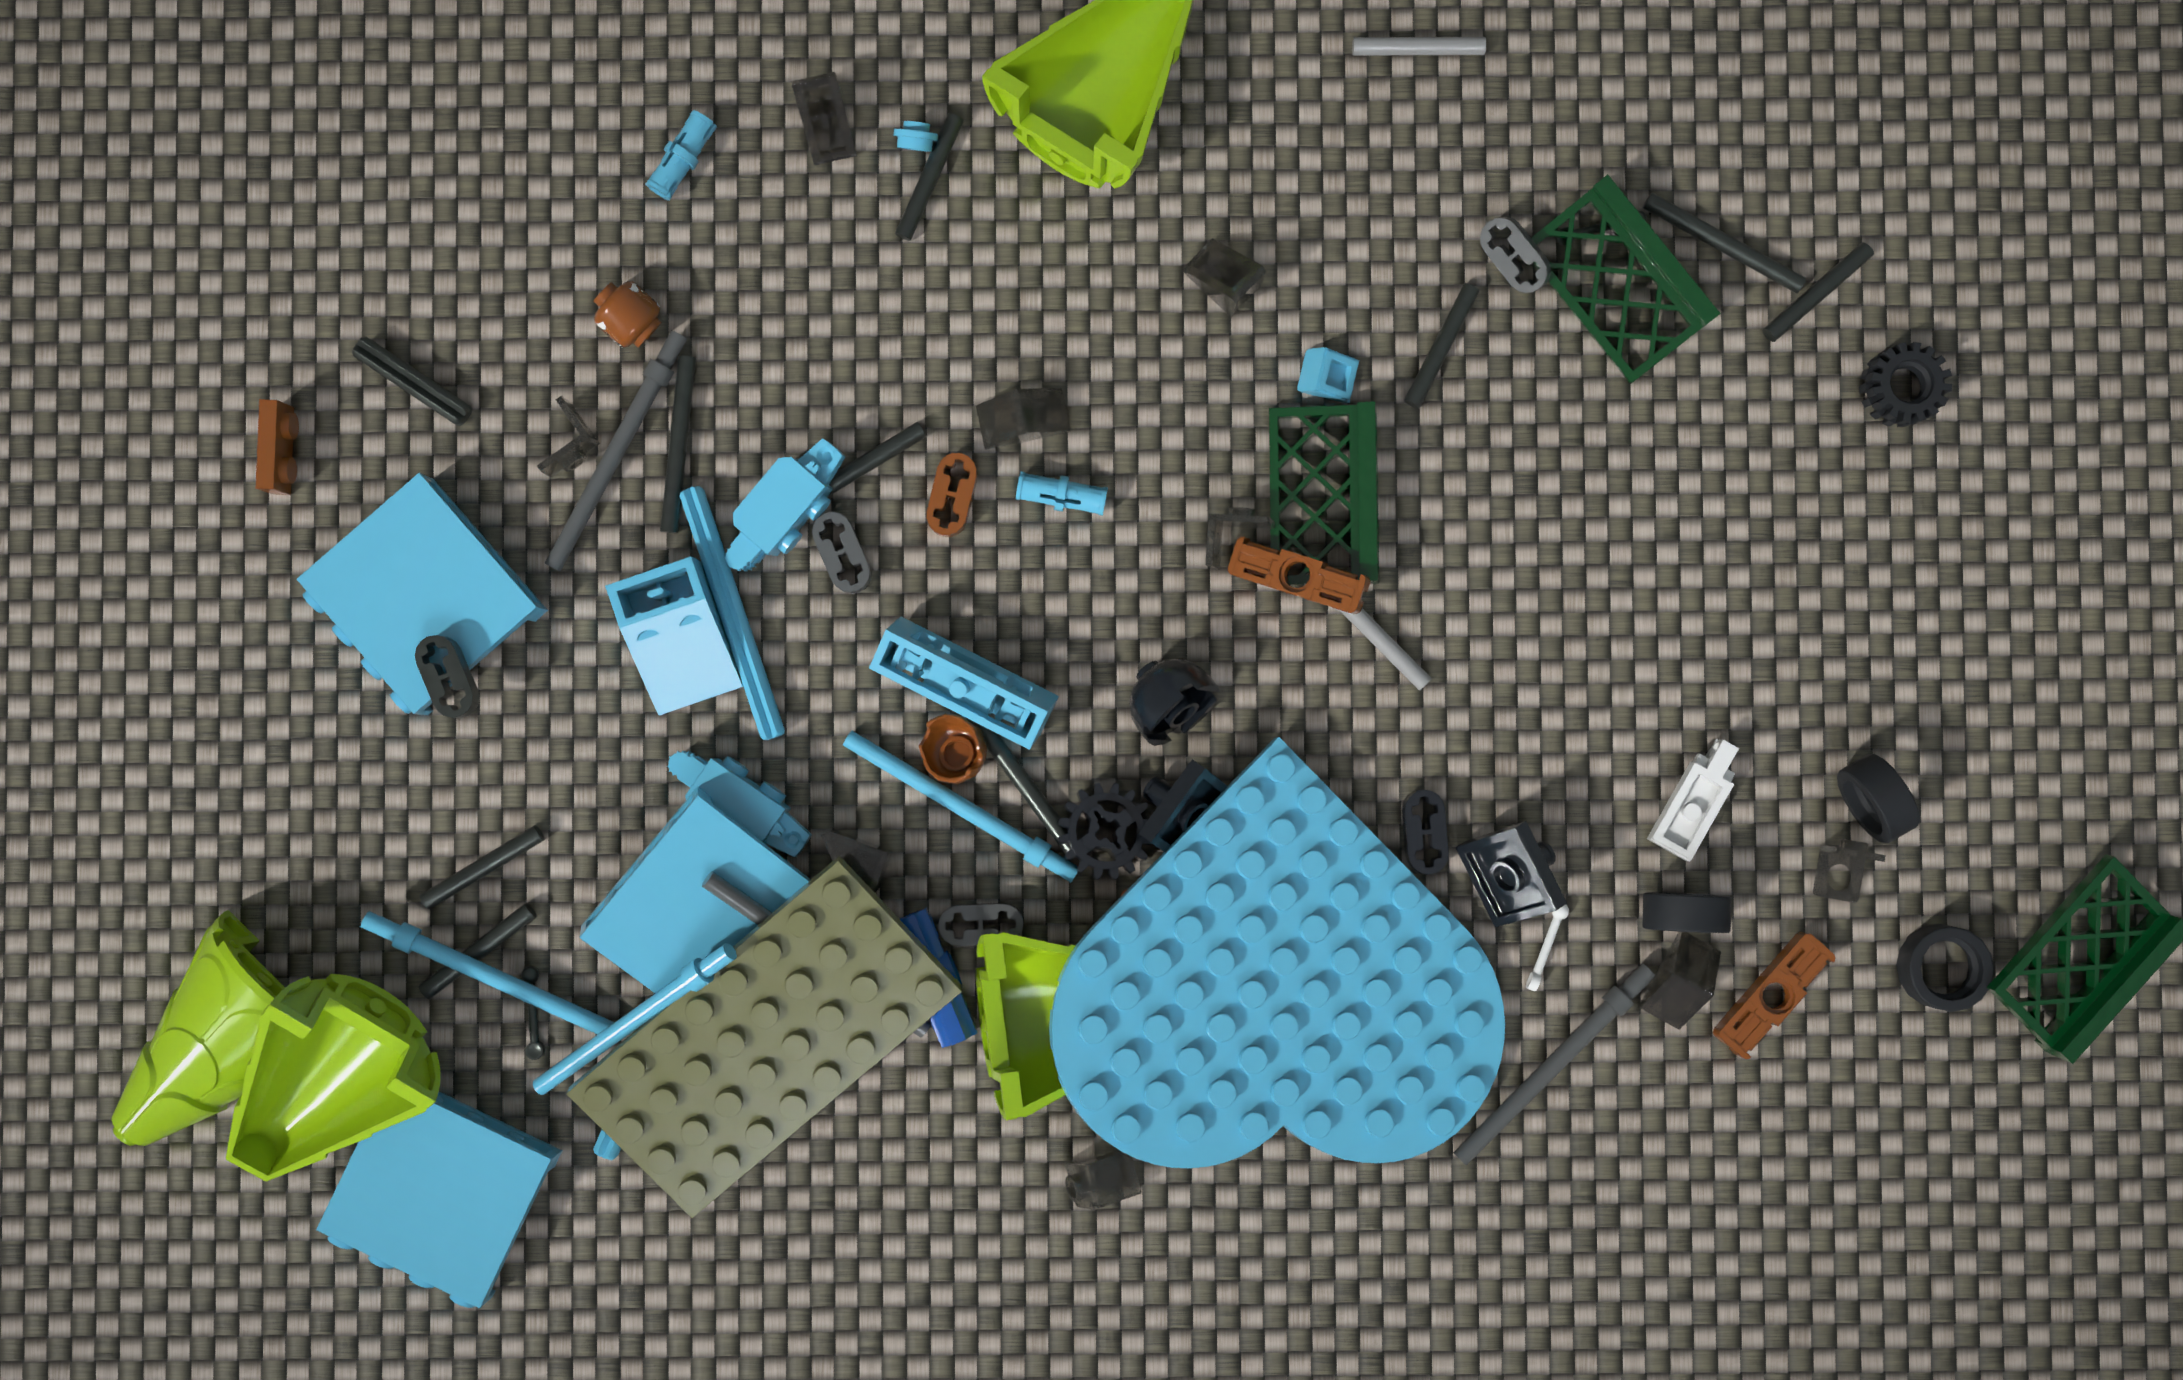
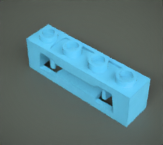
(963, 682)

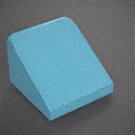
(1328, 374)

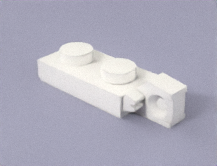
(1695, 801)

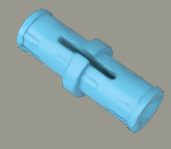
(681, 155)
(1061, 493)

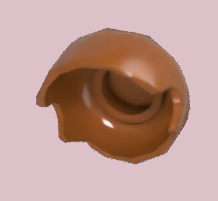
(953, 748)

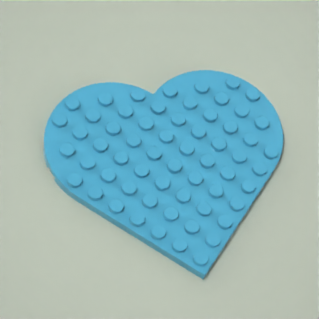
(1274, 984)

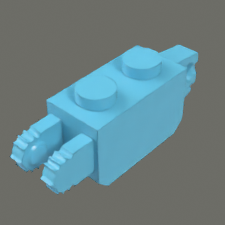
(782, 505)
(750, 805)

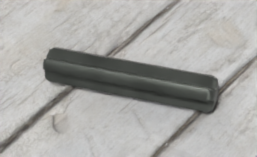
(412, 381)

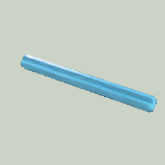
(732, 613)

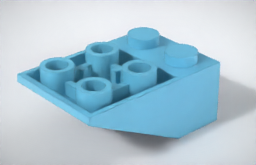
(675, 634)

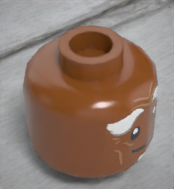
(627, 314)

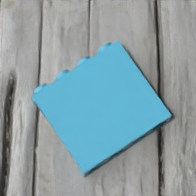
(416, 575)
(661, 913)
(440, 1197)

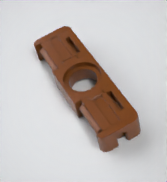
(1325, 586)
(1793, 969)

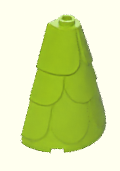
(1091, 86)
(1014, 1019)
(201, 1041)
(327, 1073)

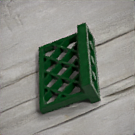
(1652, 256)
(1362, 484)
(2108, 982)

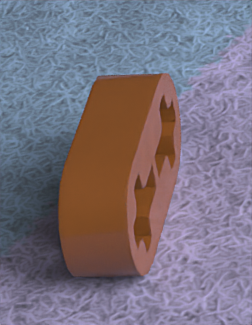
(941, 493)

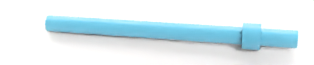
(1036, 851)
(409, 939)
(693, 977)

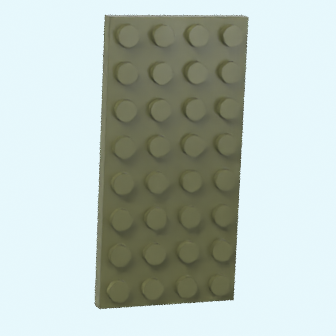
(767, 1041)

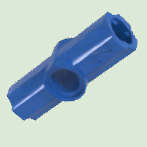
(954, 1020)

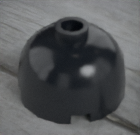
(1170, 696)

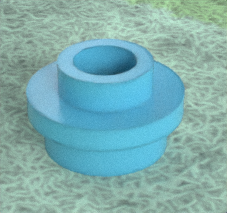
(915, 136)

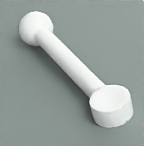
(1535, 977)

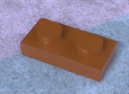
(276, 431)

